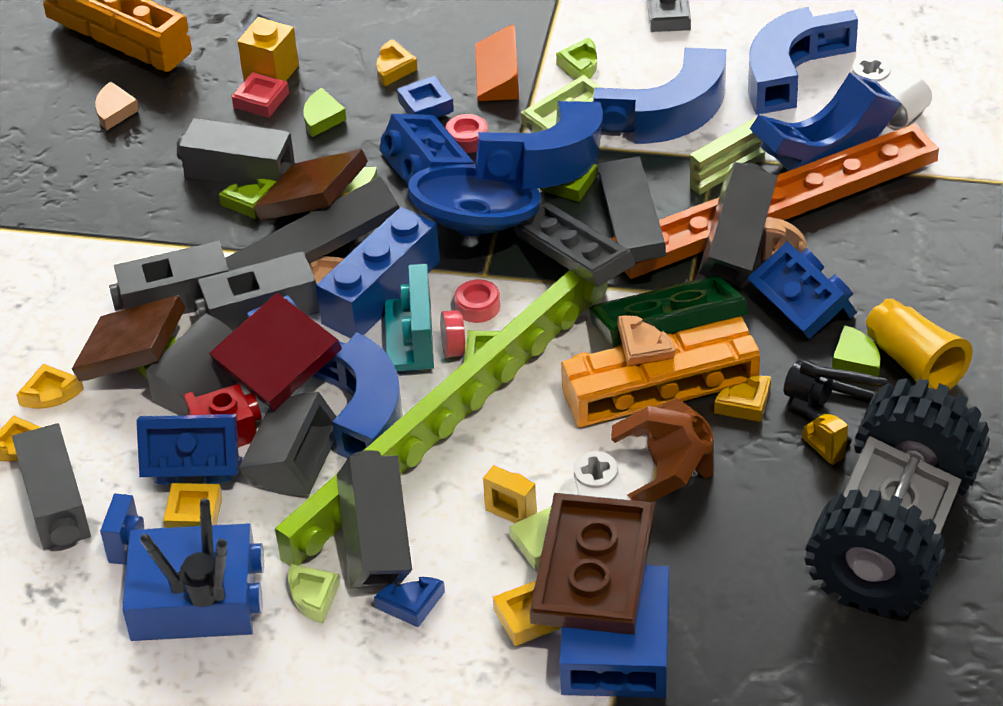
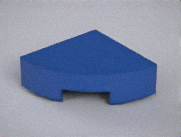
(410, 600)

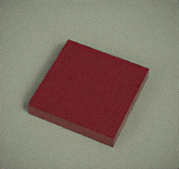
(275, 351)

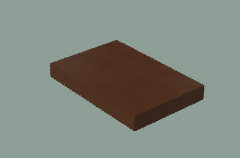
(593, 563)

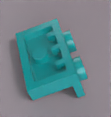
(410, 323)

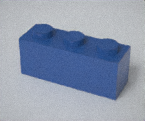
(356, 289)

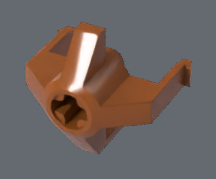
(677, 444)

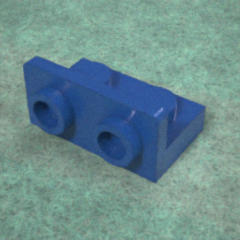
(418, 143)
(800, 289)
(188, 447)

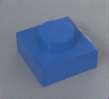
(425, 98)
(116, 527)

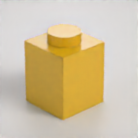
(268, 50)

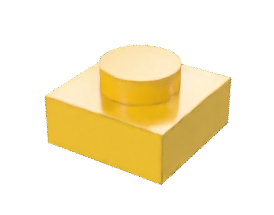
(509, 494)
(184, 504)
(514, 614)

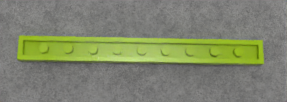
(446, 405)

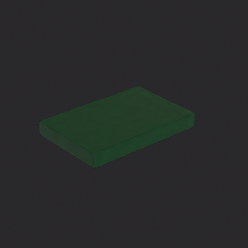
(672, 307)

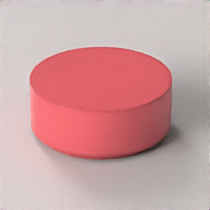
(465, 130)
(477, 300)
(452, 333)

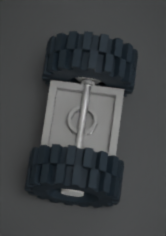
(883, 533)

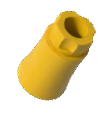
(919, 344)

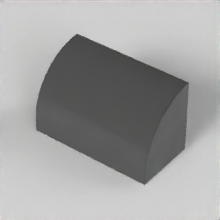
(189, 367)
(291, 445)

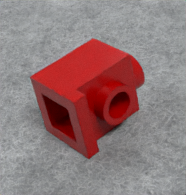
(228, 401)

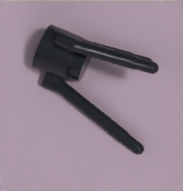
(814, 383)
(201, 572)

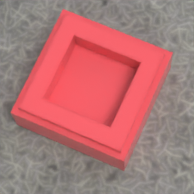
(260, 94)

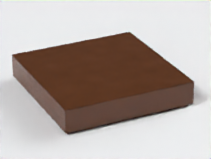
(311, 185)
(128, 338)

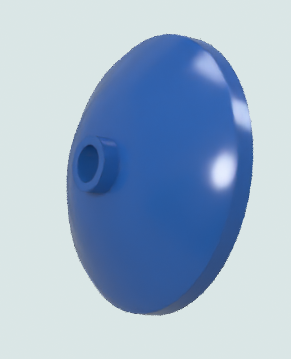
(470, 204)

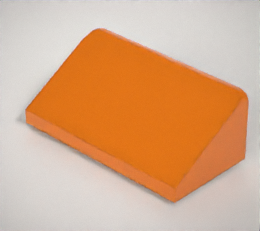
(497, 66)

